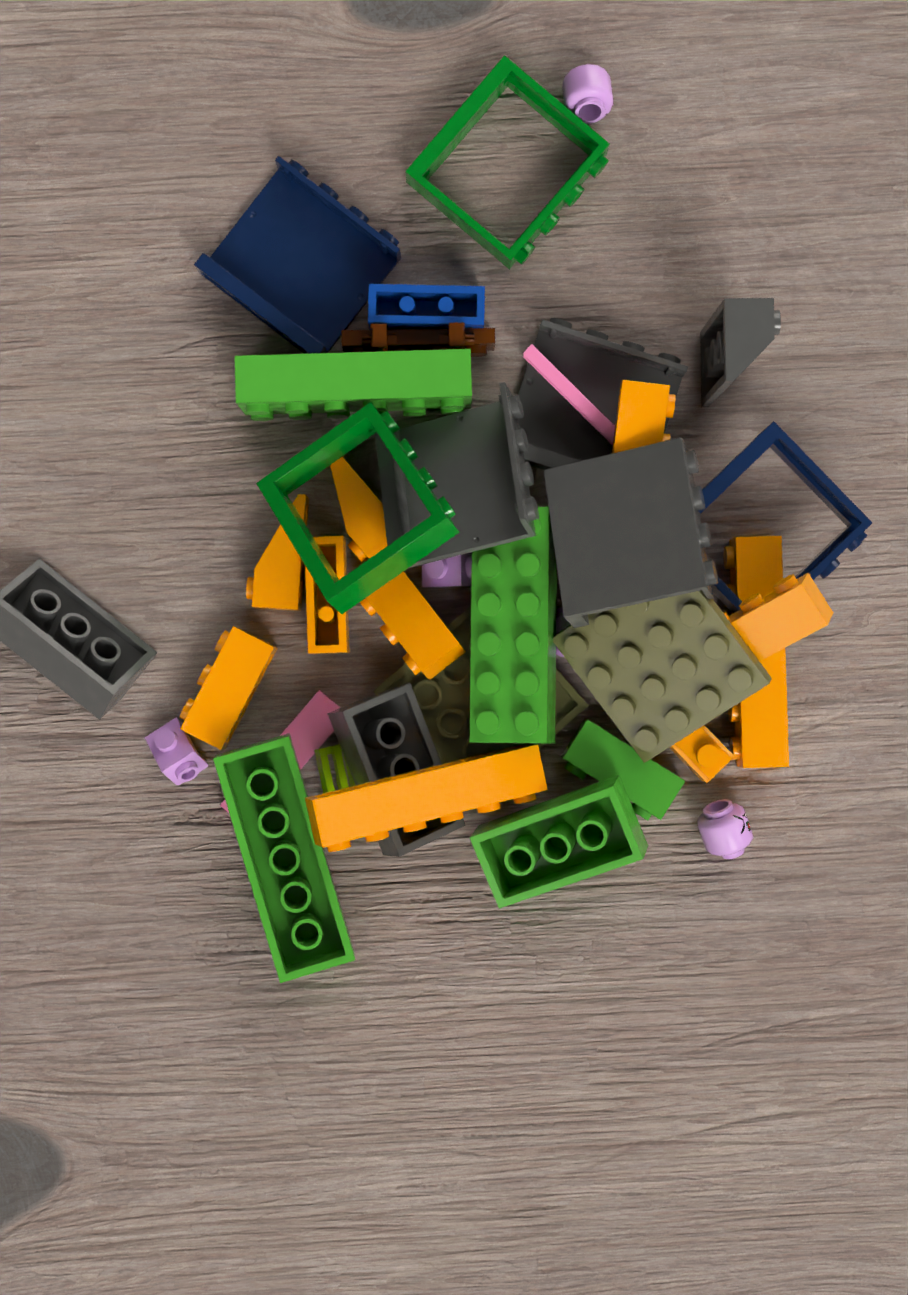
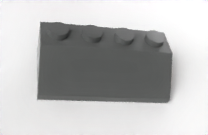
(733, 340)
(70, 639)
(385, 739)

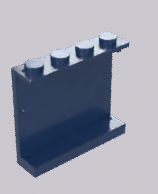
(301, 260)

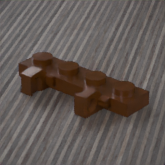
(456, 337)

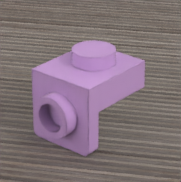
(448, 572)
(175, 752)

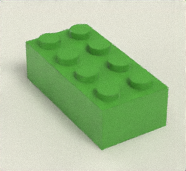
(559, 842)

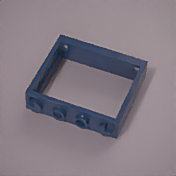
(816, 480)

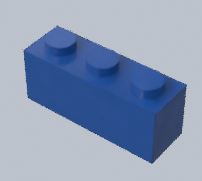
(425, 306)

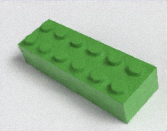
(351, 380)
(514, 640)
(282, 860)

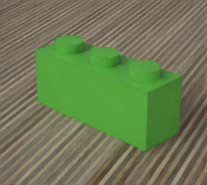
(604, 756)

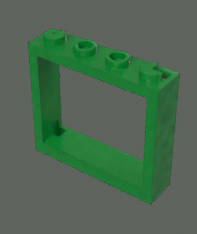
(508, 75)
(395, 557)

